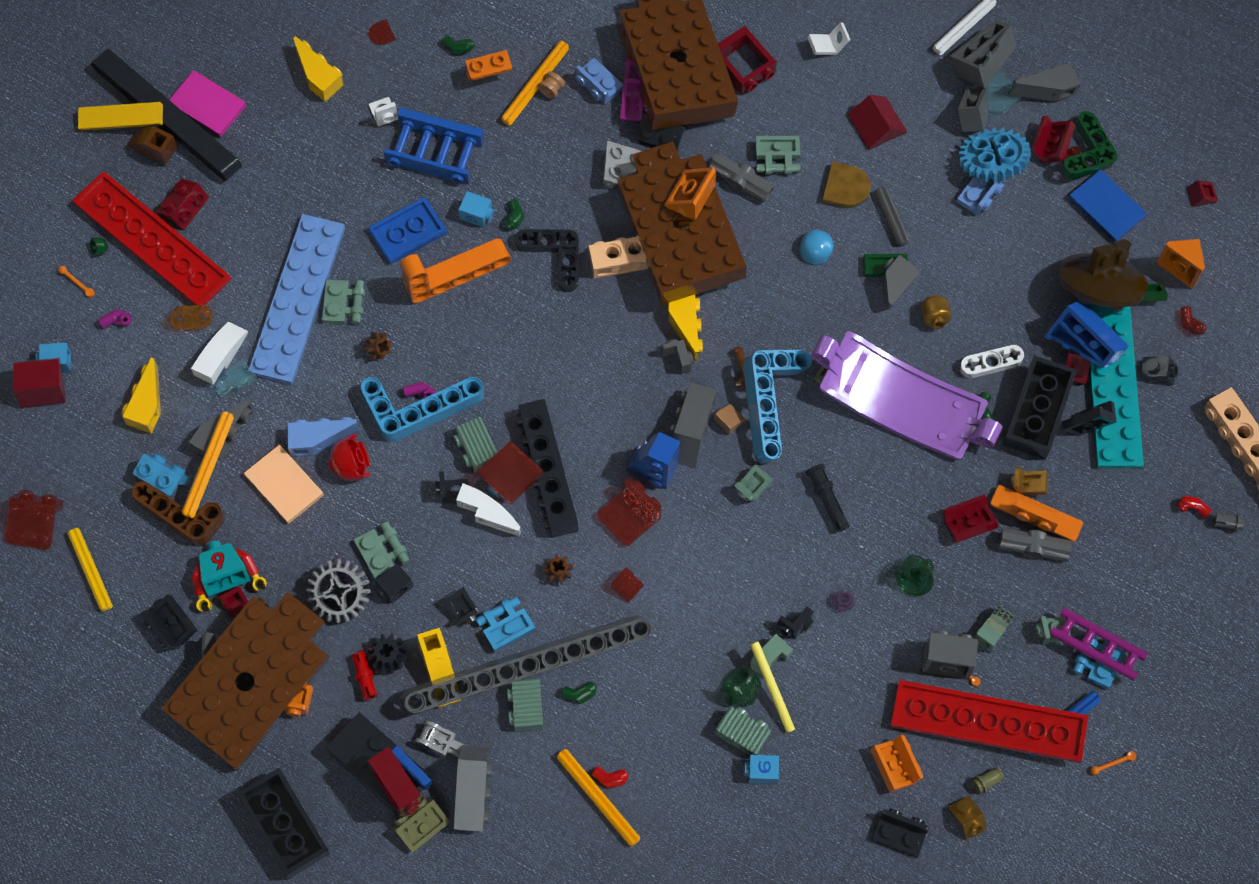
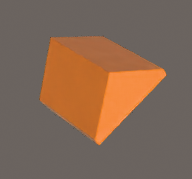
(692, 191)
(1183, 260)

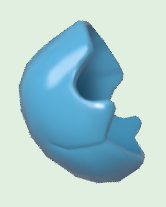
(816, 247)

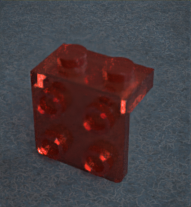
(630, 512)
(32, 519)

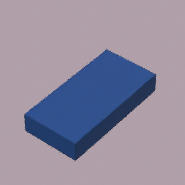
(411, 768)

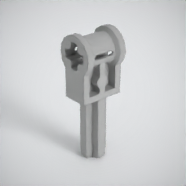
(440, 740)

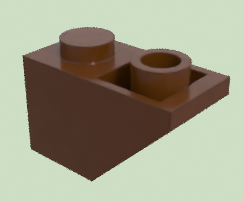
(154, 144)

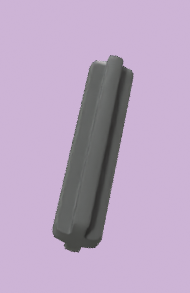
(892, 216)

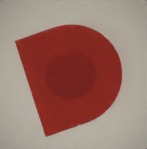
(381, 33)

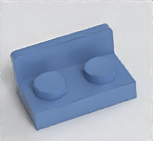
(598, 80)
(979, 193)

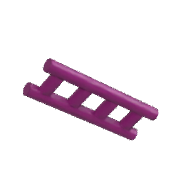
(1084, 645)

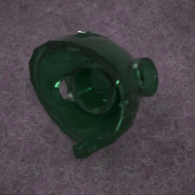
(915, 575)
(740, 687)

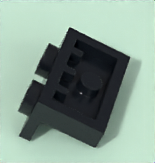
(1091, 419)
(900, 832)

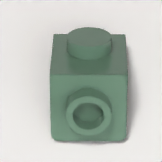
(753, 484)

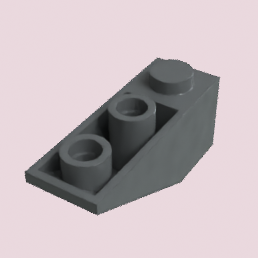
(1051, 85)
(202, 437)

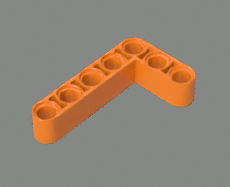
(429, 282)

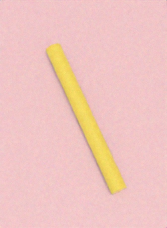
(772, 686)

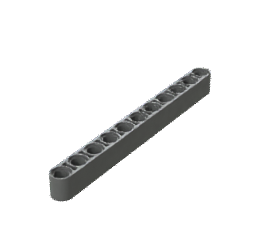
(515, 662)

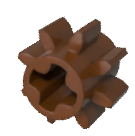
(377, 345)
(557, 563)

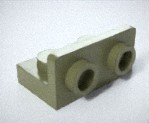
(421, 825)

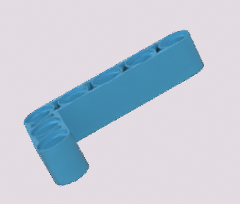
(766, 396)
(418, 409)

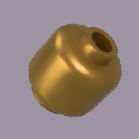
(935, 311)

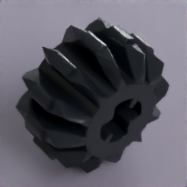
(378, 657)

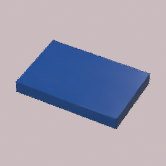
(1107, 206)
(407, 230)

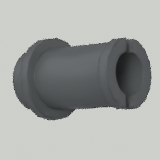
(1229, 521)

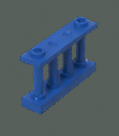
(434, 126)

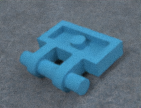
(509, 629)
(1099, 673)

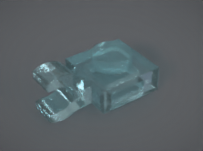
(237, 376)

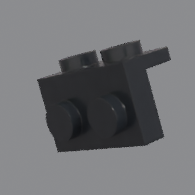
(659, 136)
(169, 623)

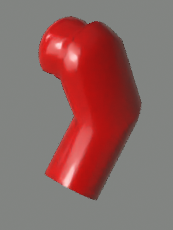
(1195, 503)
(612, 779)

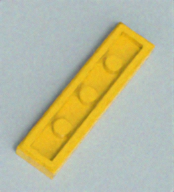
(120, 116)

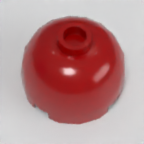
(349, 459)

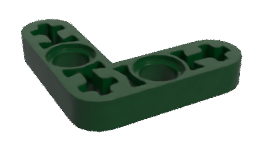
(1095, 152)

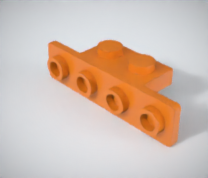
(1036, 513)

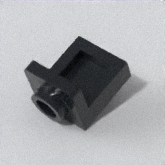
(1159, 369)
(462, 606)
(802, 623)

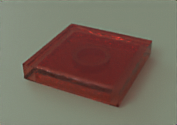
(510, 472)

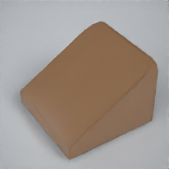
(729, 418)

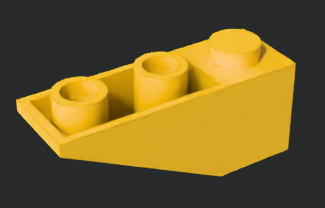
(321, 76)
(685, 323)
(144, 406)
(435, 658)

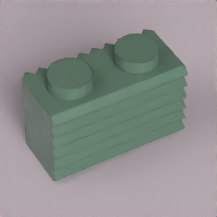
(475, 442)
(526, 705)
(743, 731)

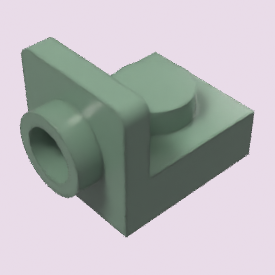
(1045, 626)

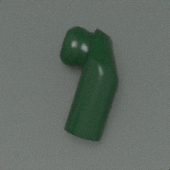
(516, 216)

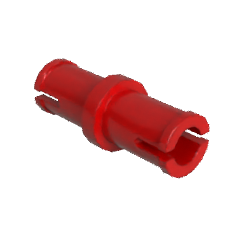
(364, 675)

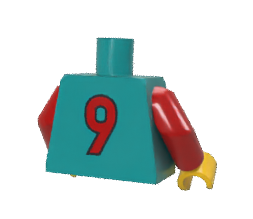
(221, 570)

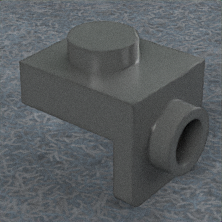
(683, 356)

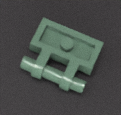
(777, 148)
(336, 299)
(374, 553)

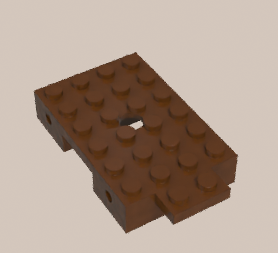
(673, 90)
(677, 259)
(279, 657)

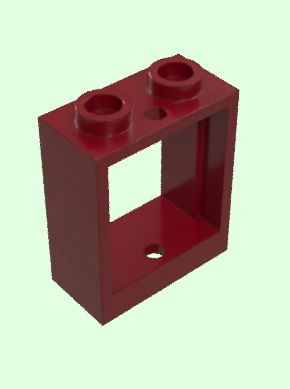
(751, 81)
(395, 782)

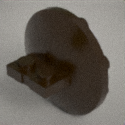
(1103, 277)

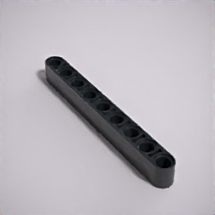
(175, 121)

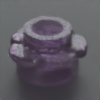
(843, 606)

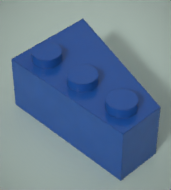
(1088, 335)
(656, 460)

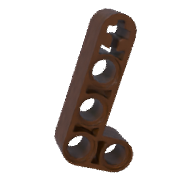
(174, 511)

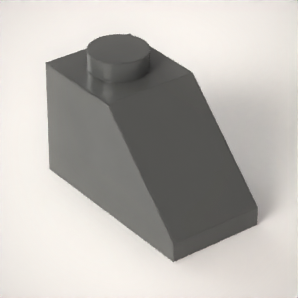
(974, 109)
(897, 279)

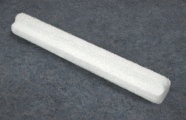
(963, 26)

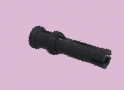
(824, 488)

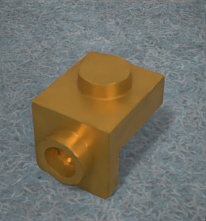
(1030, 482)
(968, 817)

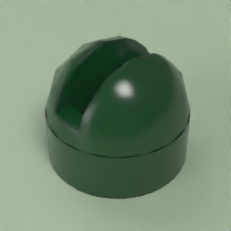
(98, 246)

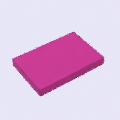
(208, 103)

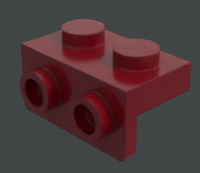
(1052, 140)
(183, 203)
(969, 519)

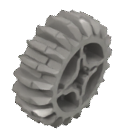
(341, 601)

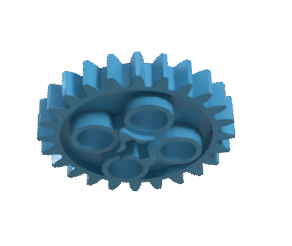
(1009, 150)

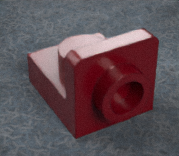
(1080, 364)

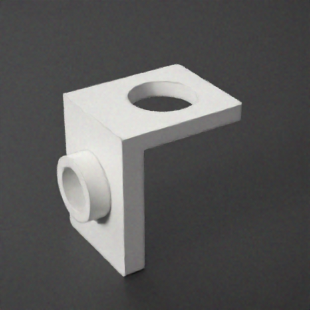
(828, 44)
(384, 114)

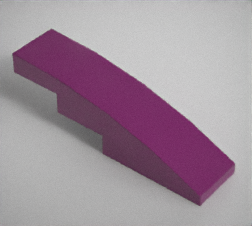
(631, 102)

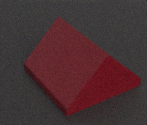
(876, 121)
(38, 382)

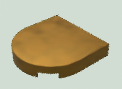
(846, 186)

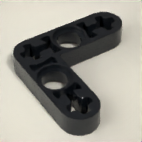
(563, 248)

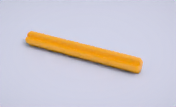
(532, 86)
(207, 464)
(598, 797)

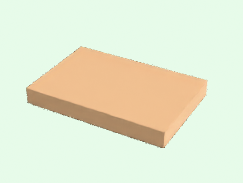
(283, 484)

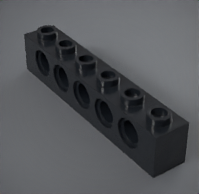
(537, 413)

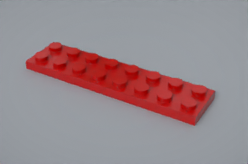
(152, 240)
(990, 721)

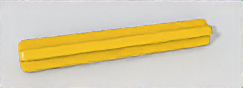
(90, 569)

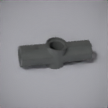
(742, 177)
(1035, 544)

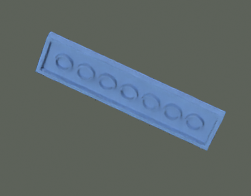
(297, 299)

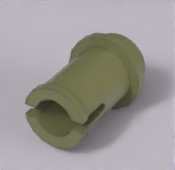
(987, 780)

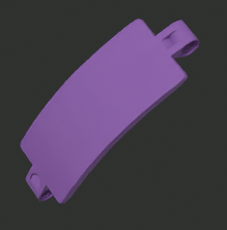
(903, 397)

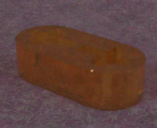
(191, 317)

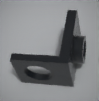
(444, 488)

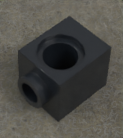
(393, 584)

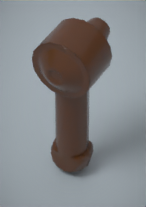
(738, 353)

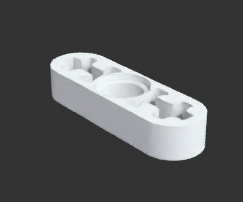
(1009, 363)

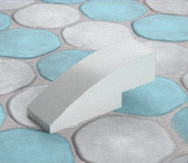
(219, 352)
(487, 510)

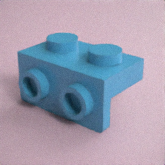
(160, 474)

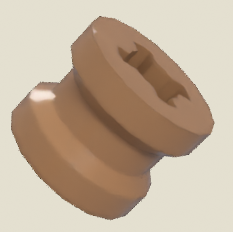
(551, 85)

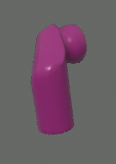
(115, 317)
(420, 389)

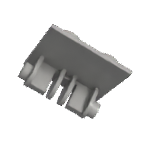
(618, 163)

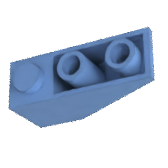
(313, 437)

